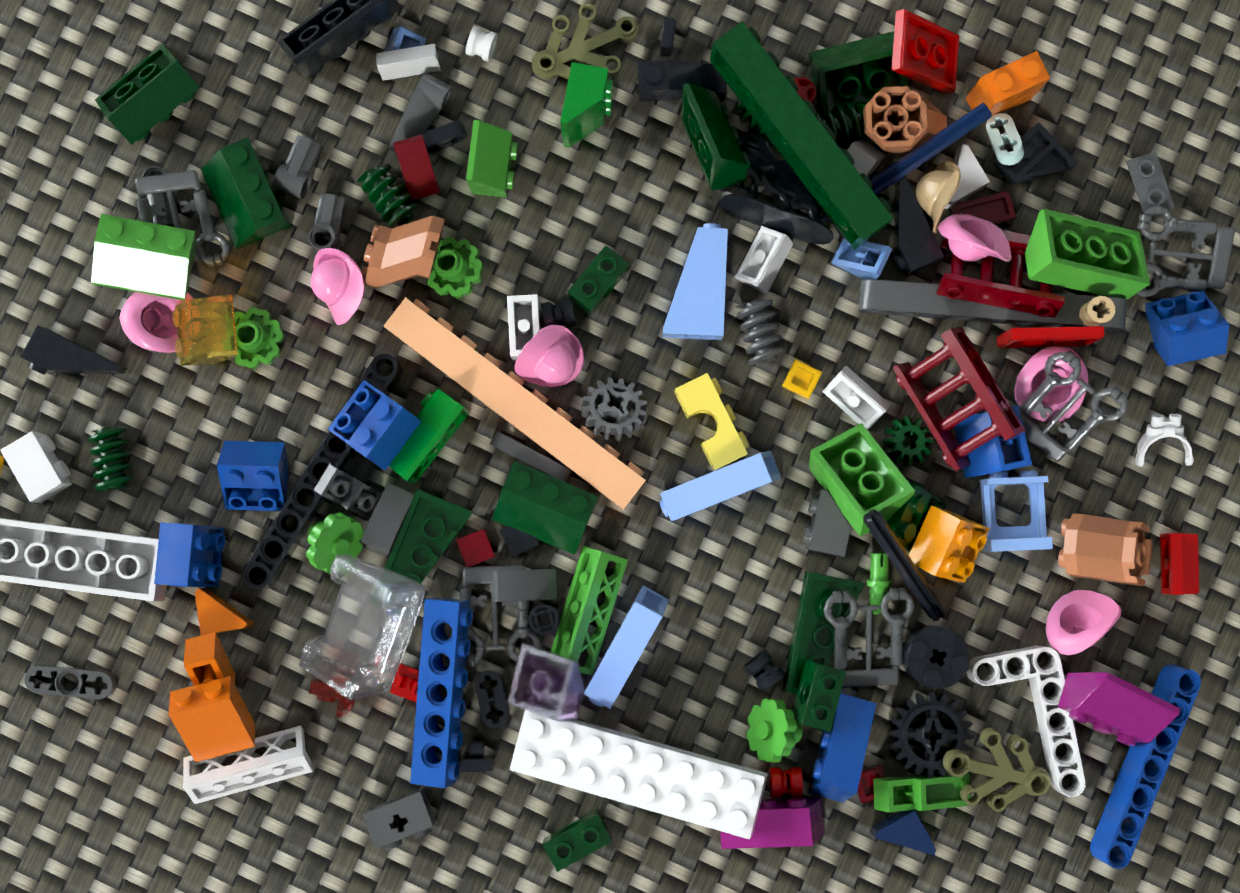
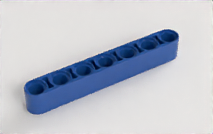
(1143, 773)

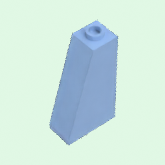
(700, 294)
(719, 485)
(626, 647)

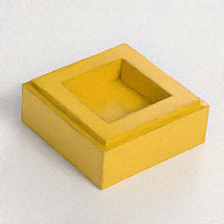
(801, 379)

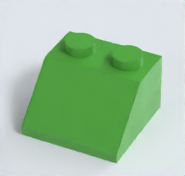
(491, 160)

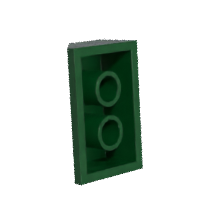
(854, 71)
(147, 94)
(713, 137)
(244, 193)
(544, 507)

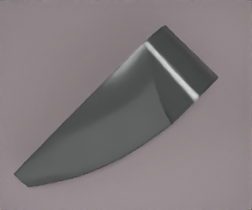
(424, 106)

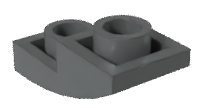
(347, 491)
(387, 518)
(525, 585)

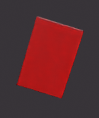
(925, 52)
(1050, 337)

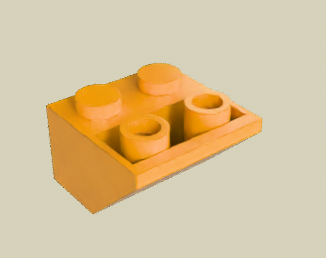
(948, 544)

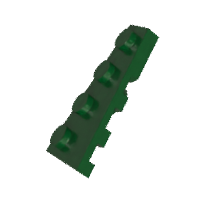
(425, 535)
(813, 634)

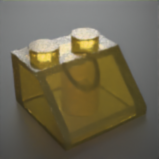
(205, 330)

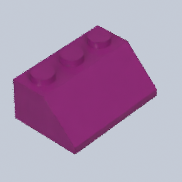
(1115, 707)

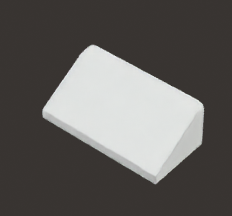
(408, 62)
(764, 259)
(856, 398)

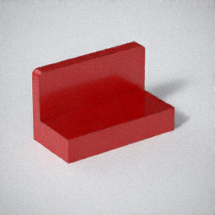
(1179, 563)

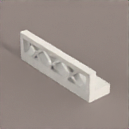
(248, 771)

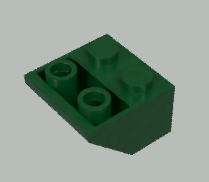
(910, 517)

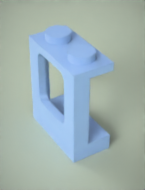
(1017, 537)

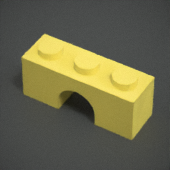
(703, 397)

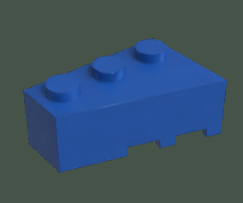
(843, 750)

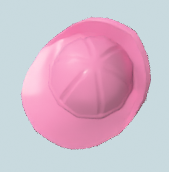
(974, 238)
(337, 283)
(149, 321)
(551, 357)
(1034, 374)
(1080, 620)

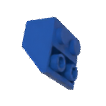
(1187, 328)
(374, 425)
(997, 453)
(253, 475)
(189, 555)

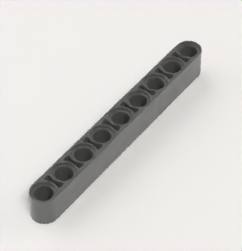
(921, 301)

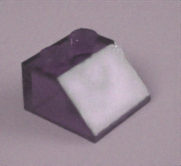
(547, 684)

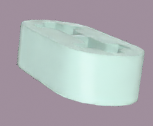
(1010, 137)

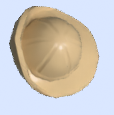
(937, 189)

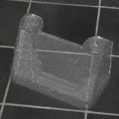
(365, 629)

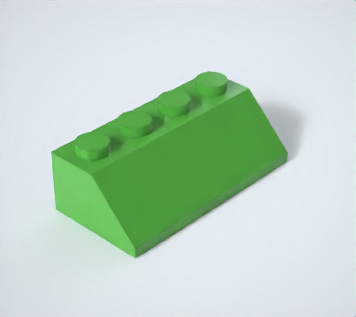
(1086, 255)

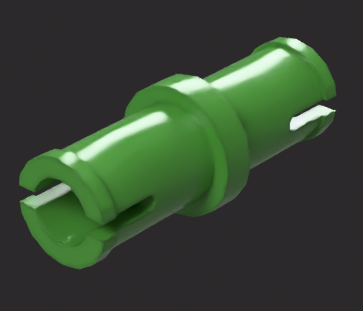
(878, 579)

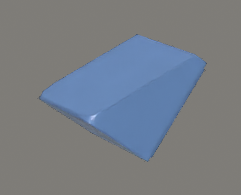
(404, 38)

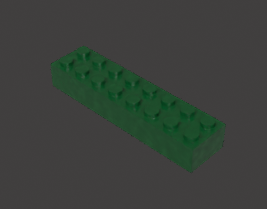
(799, 135)

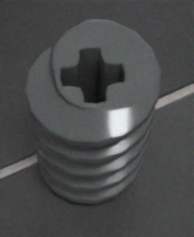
(760, 331)

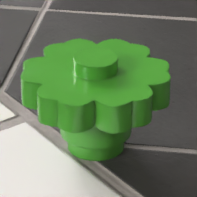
(456, 268)
(257, 338)
(333, 537)
(773, 730)

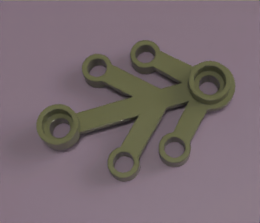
(580, 49)
(1000, 773)

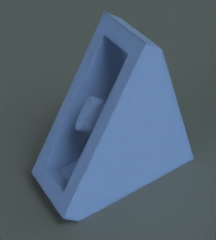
(864, 262)

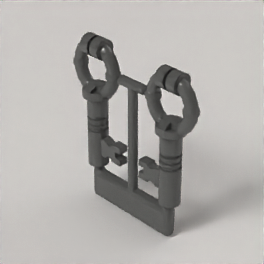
(181, 181)
(1219, 258)
(1040, 437)
(484, 575)
(869, 676)

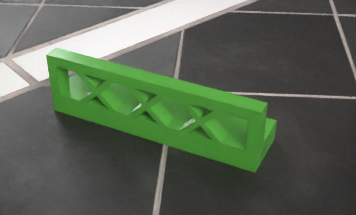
(582, 607)

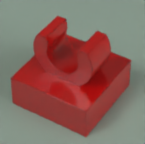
(406, 682)

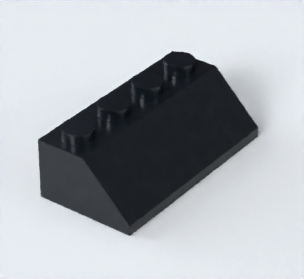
(332, 31)

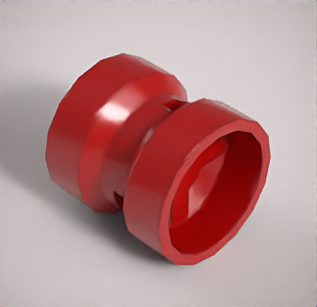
(778, 782)

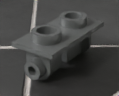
(1149, 182)

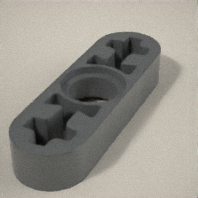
(530, 457)
(50, 671)

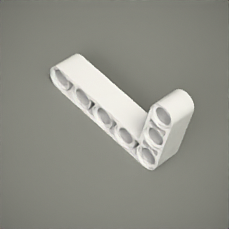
(1044, 708)

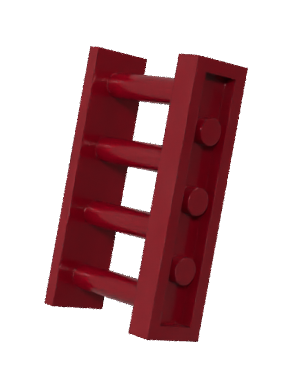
(1000, 295)
(988, 398)

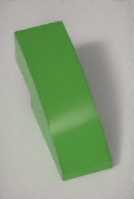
(919, 792)

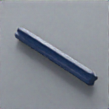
(930, 148)

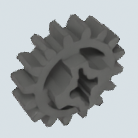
(614, 409)

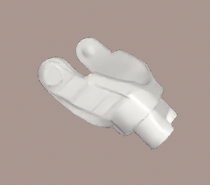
(1161, 428)

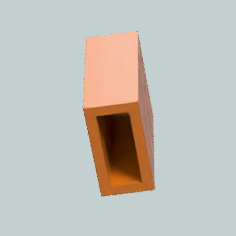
(1010, 84)
(212, 719)

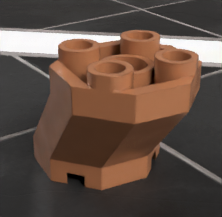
(901, 120)
(402, 252)
(1105, 549)

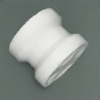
(481, 43)

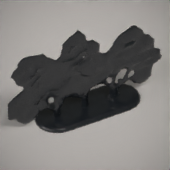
(780, 181)

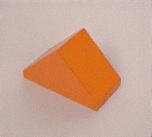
(218, 615)

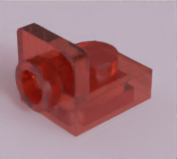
(328, 694)

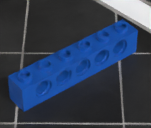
(426, 767)

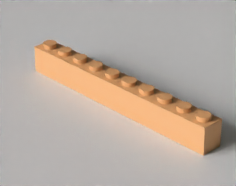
(514, 403)

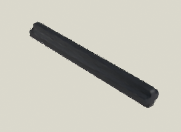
(903, 564)

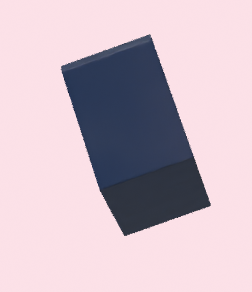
(904, 830)

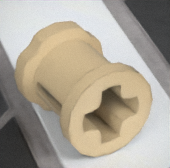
(1104, 306)

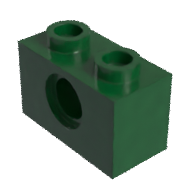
(598, 280)
(818, 695)
(577, 840)

